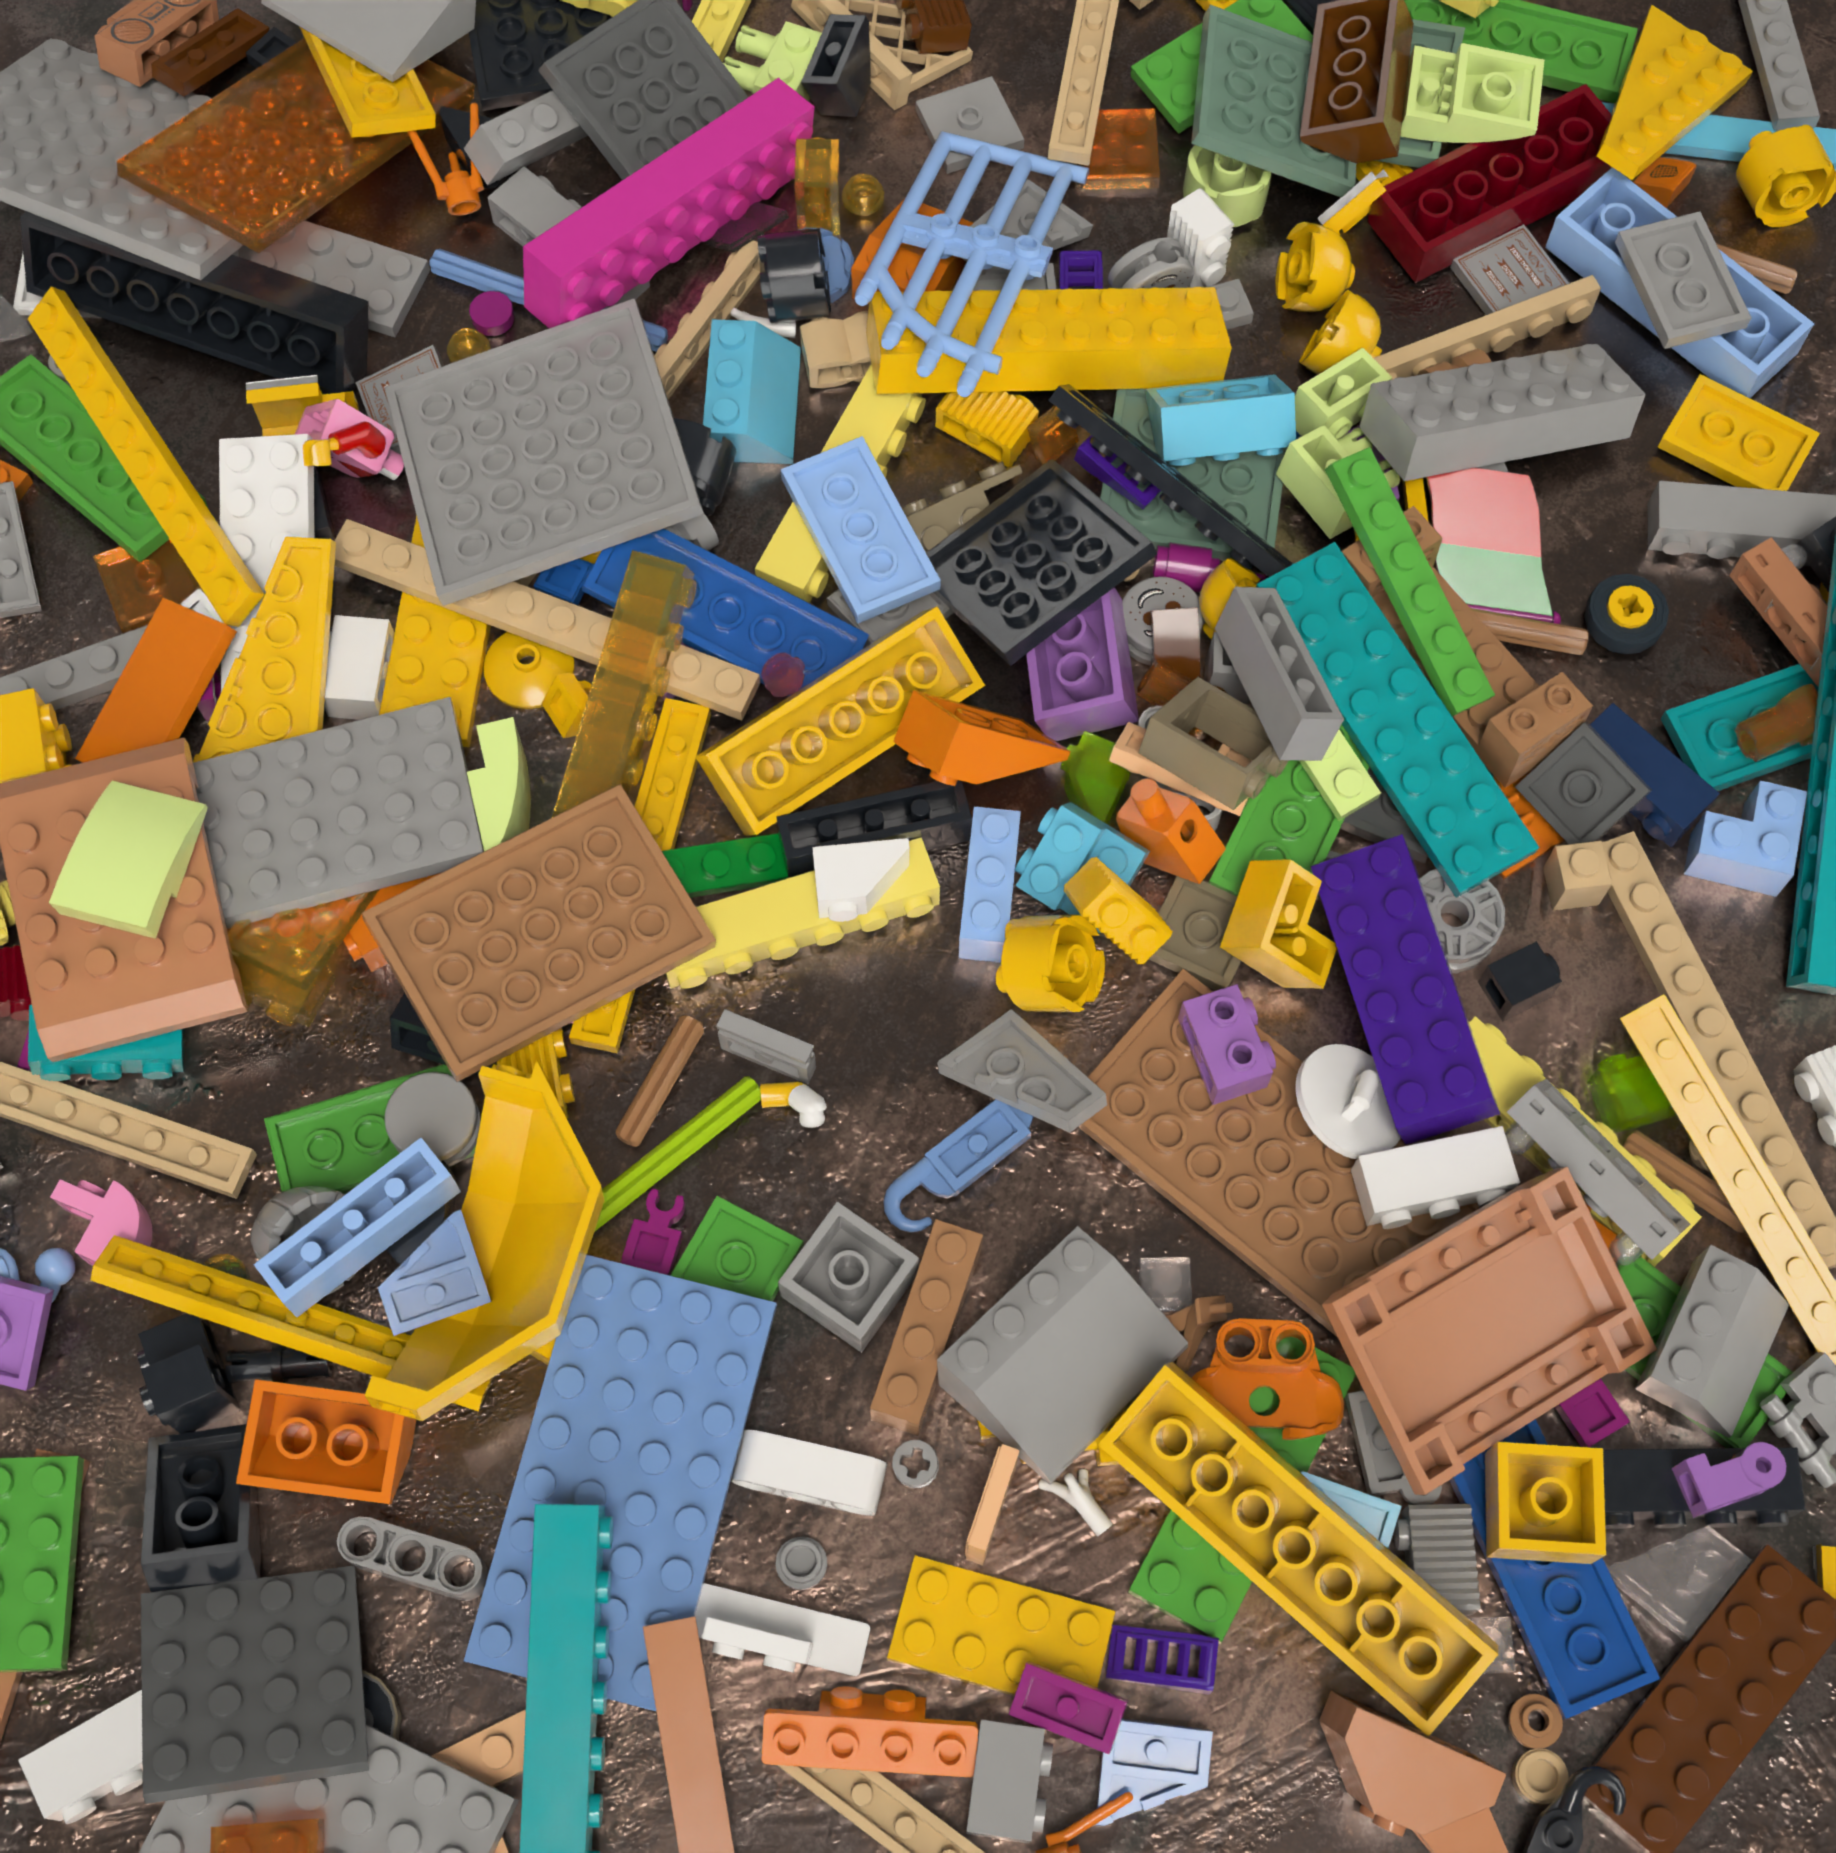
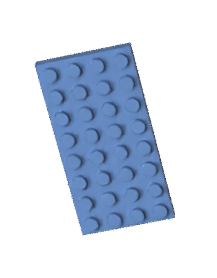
(639, 1419)

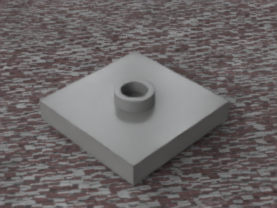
(970, 112)

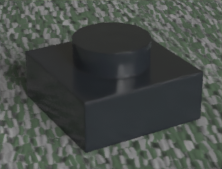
(268, 47)

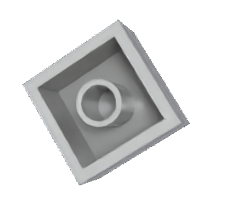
(849, 1276)

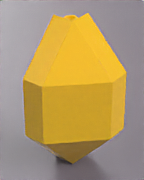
(530, 1226)

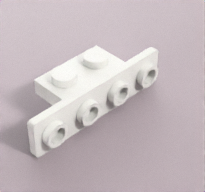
(780, 1632)

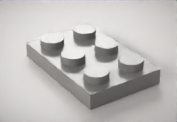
(1682, 280)

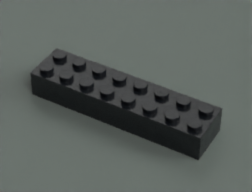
(233, 313)

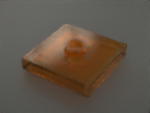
(139, 587)

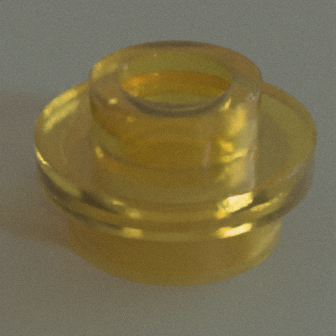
(860, 186)

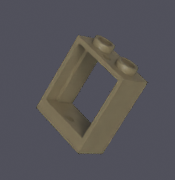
(1224, 719)

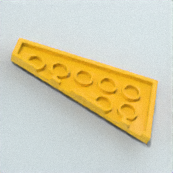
(1666, 92)
(282, 669)

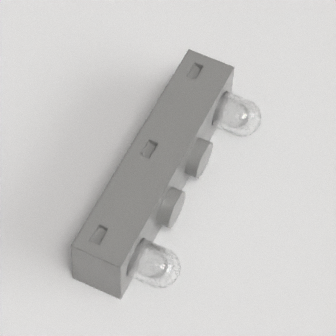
(1599, 1169)

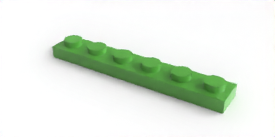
(1409, 581)

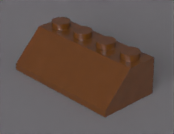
(1358, 79)

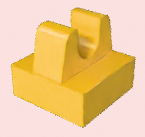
(566, 703)

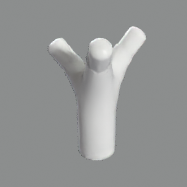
(784, 329)
(1080, 1497)

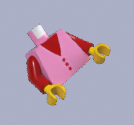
(348, 441)

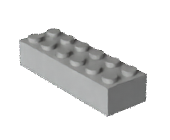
(1500, 411)

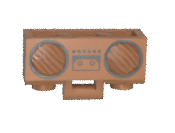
(148, 31)

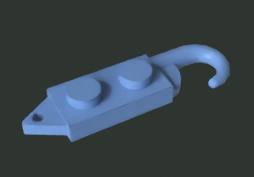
(960, 1159)

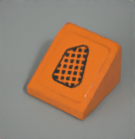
(1666, 179)

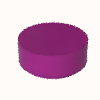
(491, 313)

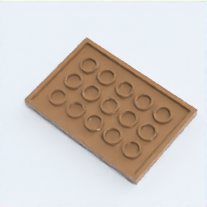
(538, 931)

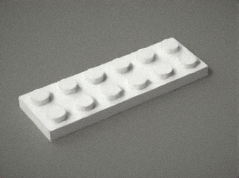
(262, 501)

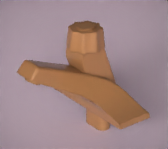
(1196, 1321)

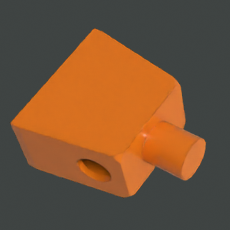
(1171, 830)

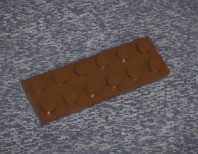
(1715, 1701)

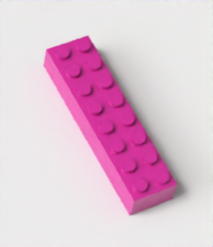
(666, 207)

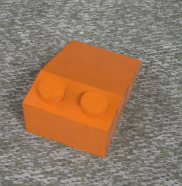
(907, 257)
(971, 741)

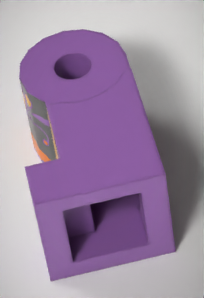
(1731, 1481)

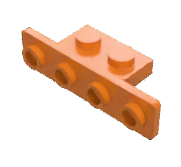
(870, 1735)

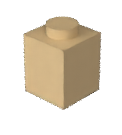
(1577, 875)

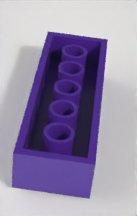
(1404, 991)

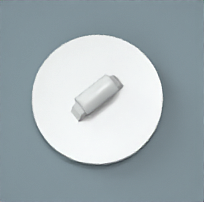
(1345, 1101)

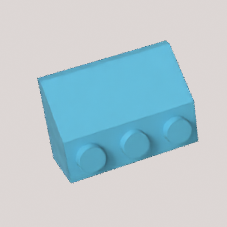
(752, 391)
(1222, 419)

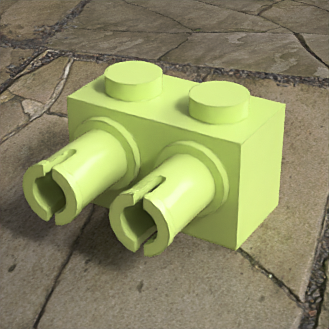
(785, 57)
(1305, 475)

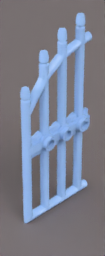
(981, 245)

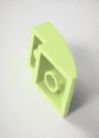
(1471, 95)
(503, 786)
(129, 859)

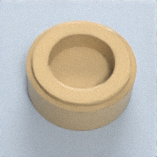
(1539, 1776)

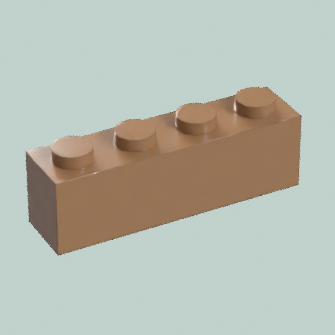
(926, 1327)

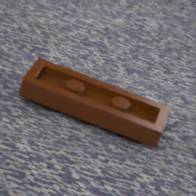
(208, 52)

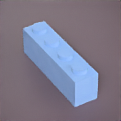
(357, 1227)

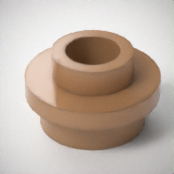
(1521, 1729)

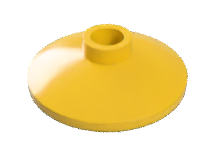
(518, 683)

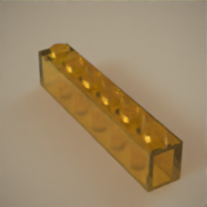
(628, 679)

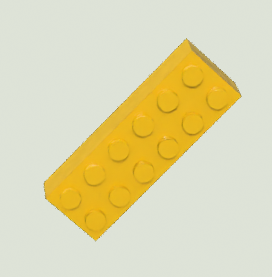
(835, 722)

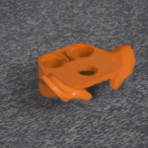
(1308, 1398)

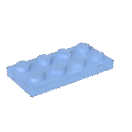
(860, 529)

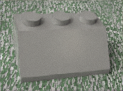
(1714, 1341)

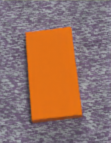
(159, 682)

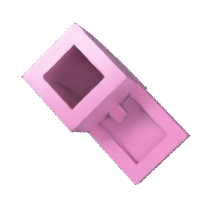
(110, 1214)

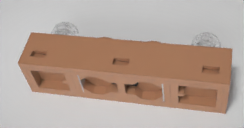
(1785, 599)

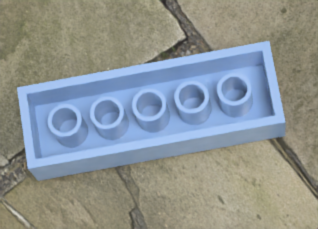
(1738, 359)

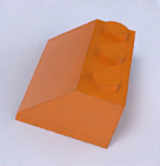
(323, 1443)

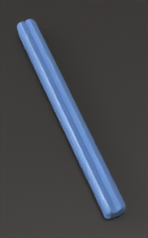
(493, 279)

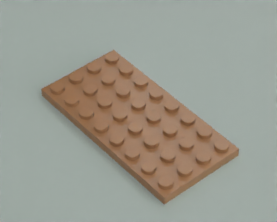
(1245, 1164)

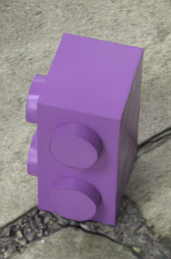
(1226, 1043)

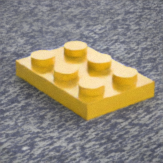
(1737, 438)

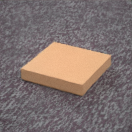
(991, 1504)

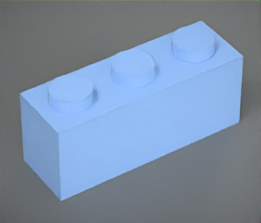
(989, 883)

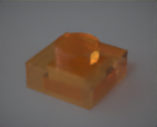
(1051, 436)

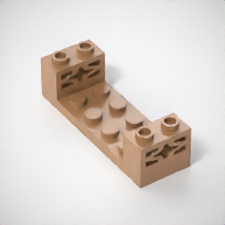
(1523, 719)

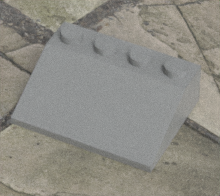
(382, 33)
(1060, 1355)

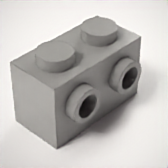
(1007, 1782)

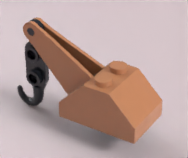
(1441, 1788)

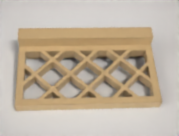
(888, 74)

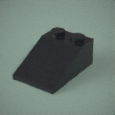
(195, 1515)

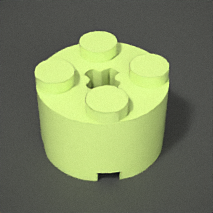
(1232, 184)

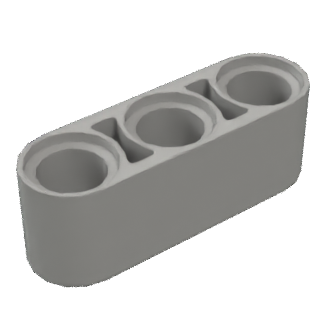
(392, 1545)

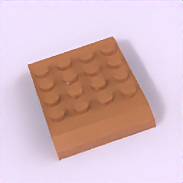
(95, 981)
(1487, 1326)

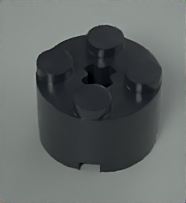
(794, 275)
(708, 462)

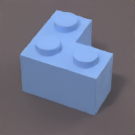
(1753, 850)

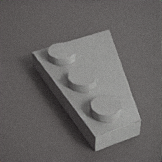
(1025, 1072)

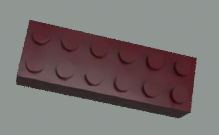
(1492, 186)

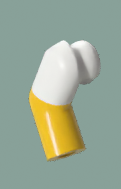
(799, 1097)

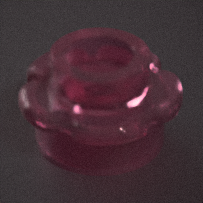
(783, 674)

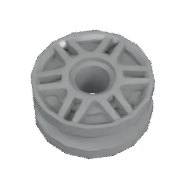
(1481, 919)

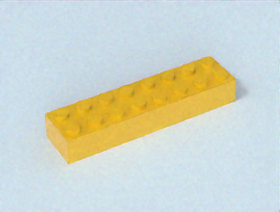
(1066, 338)
(1300, 1548)

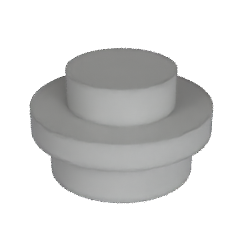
(801, 1563)

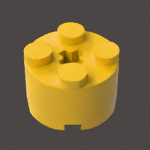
(1786, 175)
(1051, 963)

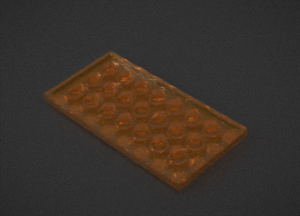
(271, 149)

